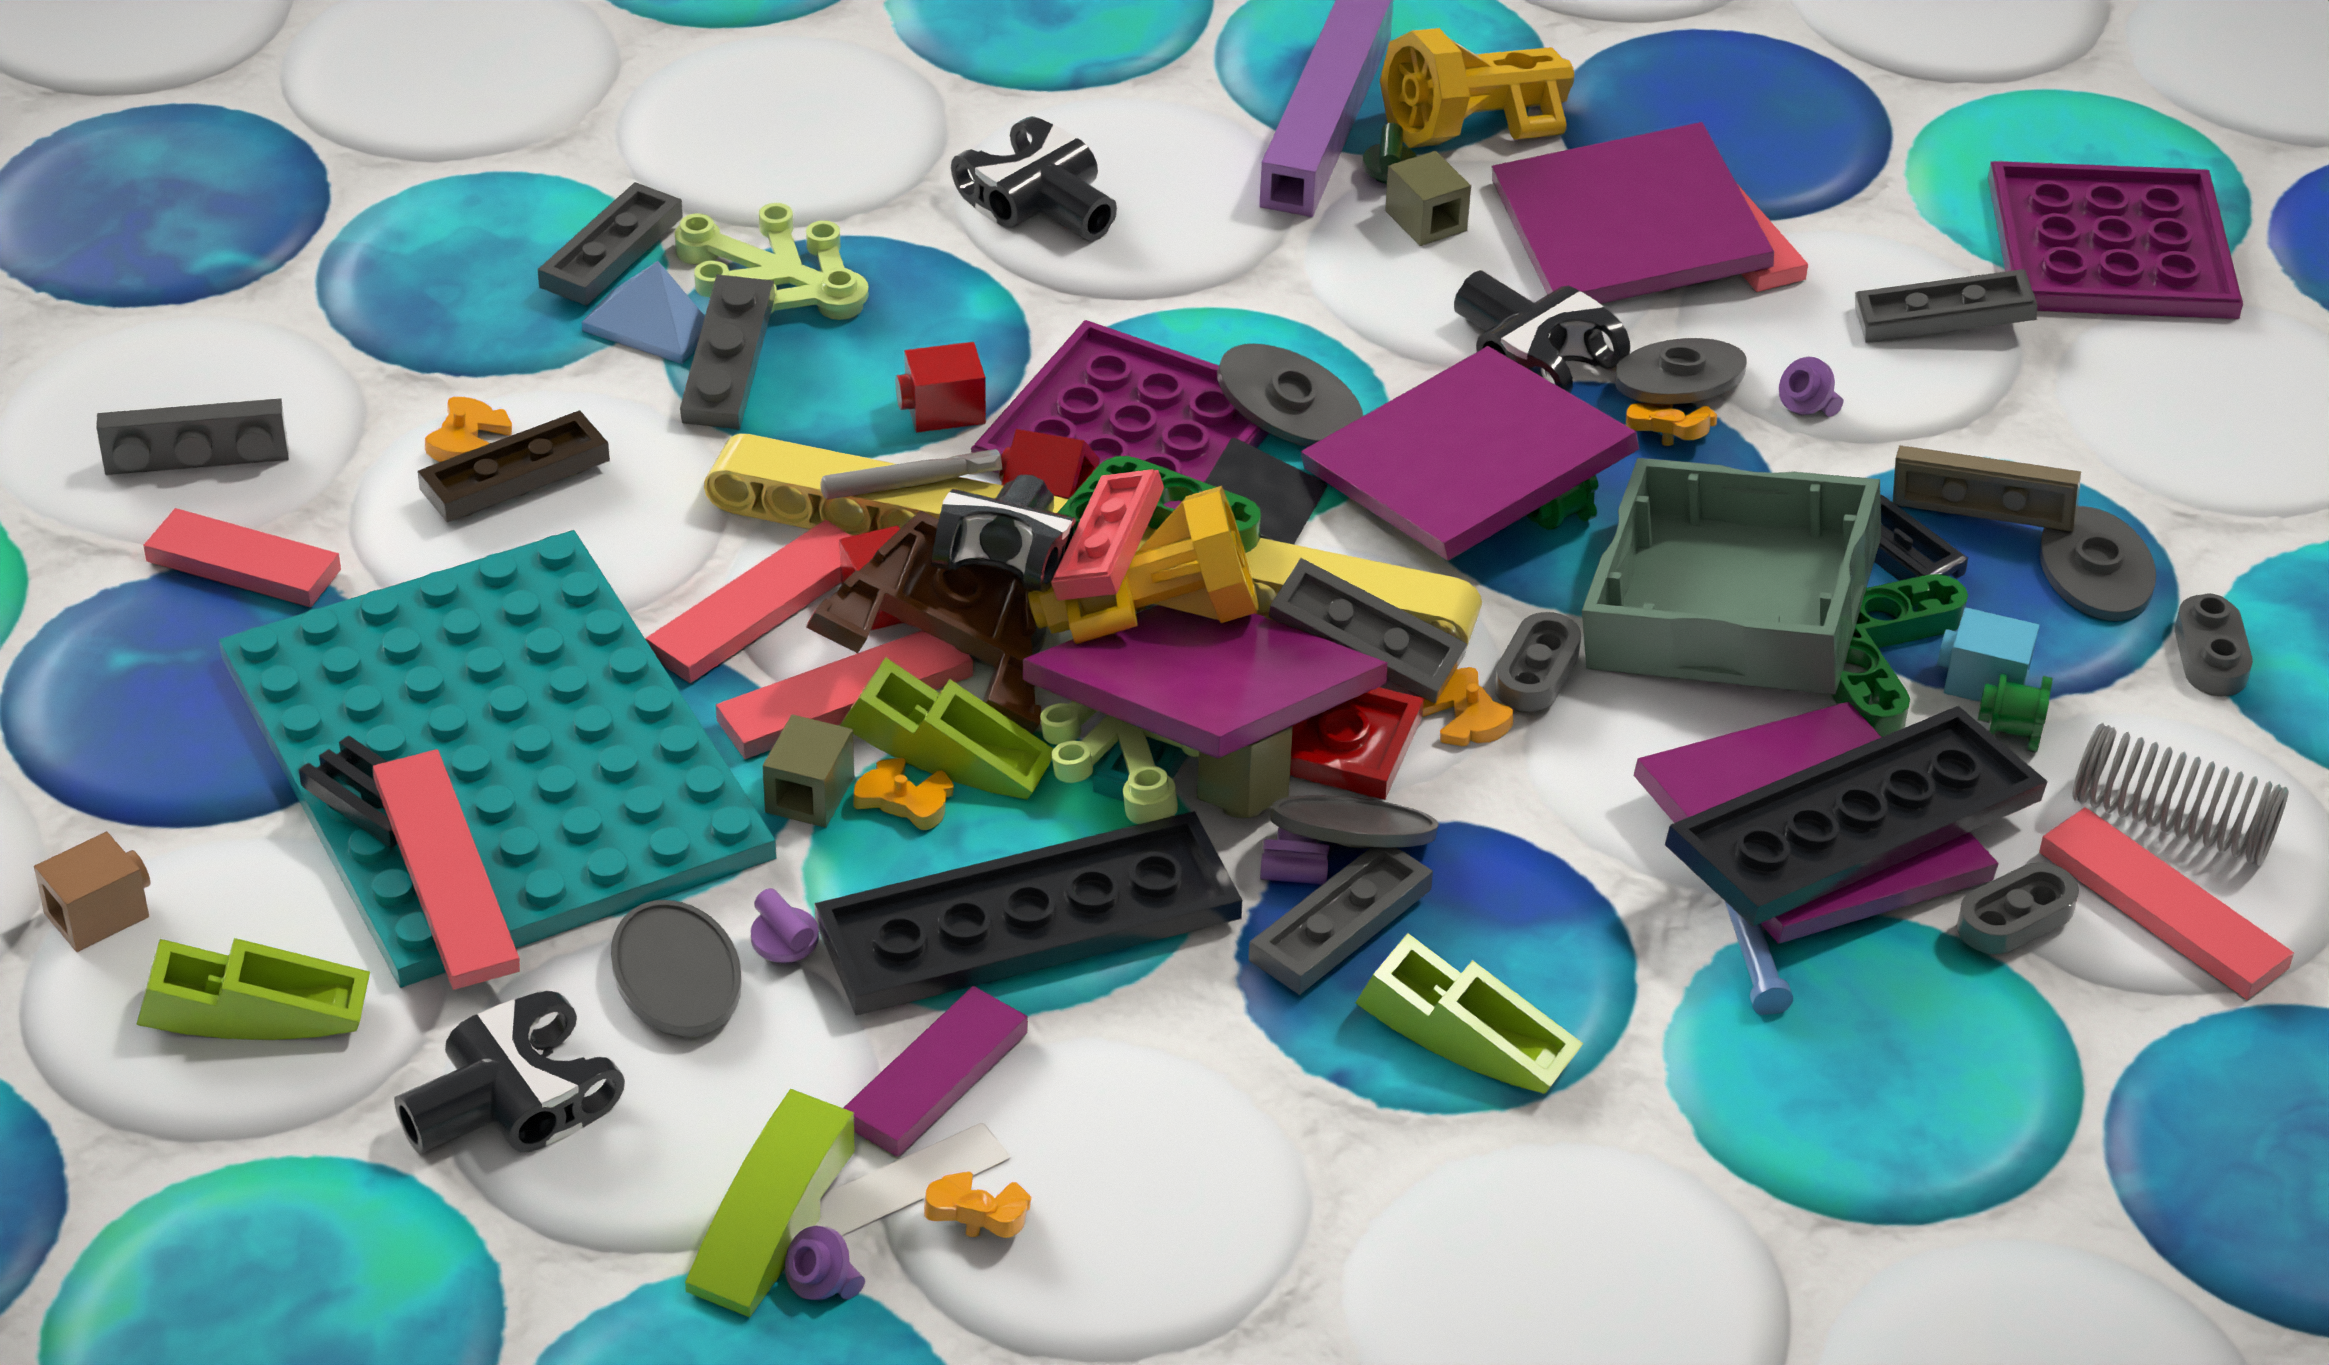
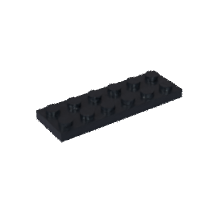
(1854, 815)
(1026, 912)

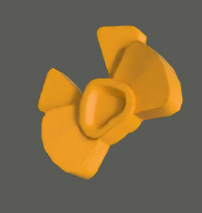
(1670, 421)
(461, 427)
(1474, 711)
(892, 793)
(955, 1201)

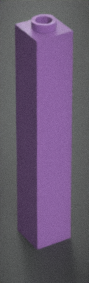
(1324, 105)

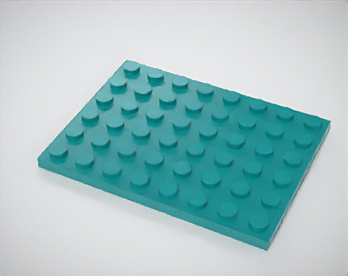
(551, 724)

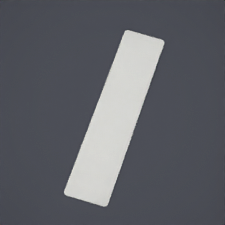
(908, 1178)

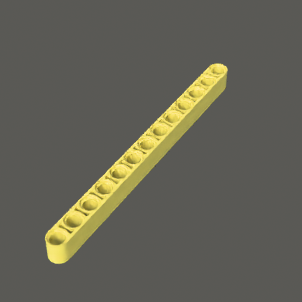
(783, 480)

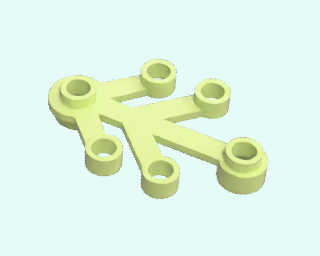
(834, 290)
(1149, 790)

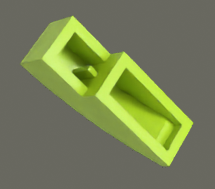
(947, 733)
(250, 993)
(1467, 1018)
(771, 1201)

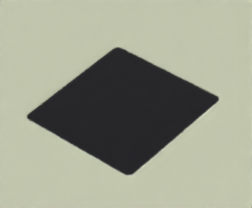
(1278, 489)

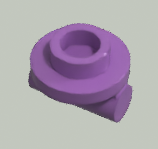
(1809, 387)
(1294, 859)
(782, 931)
(820, 1265)

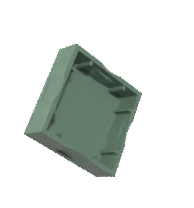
(1734, 575)

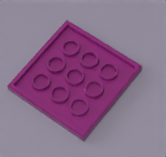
(1632, 215)
(2116, 238)
(1127, 402)
(1469, 452)
(1206, 678)
(1736, 763)

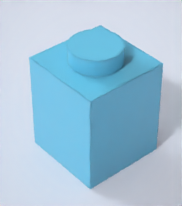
(1983, 650)

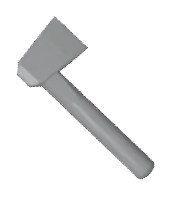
(908, 474)

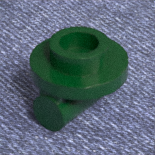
(1386, 153)

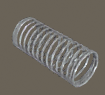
(2258, 836)

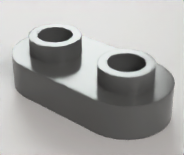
(2213, 645)
(1537, 661)
(2017, 908)

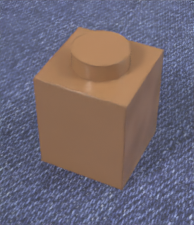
(93, 890)

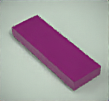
(936, 1070)

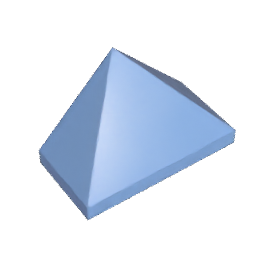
(649, 315)

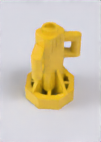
(1437, 83)
(1186, 565)

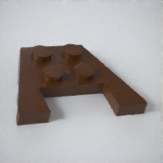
(971, 608)

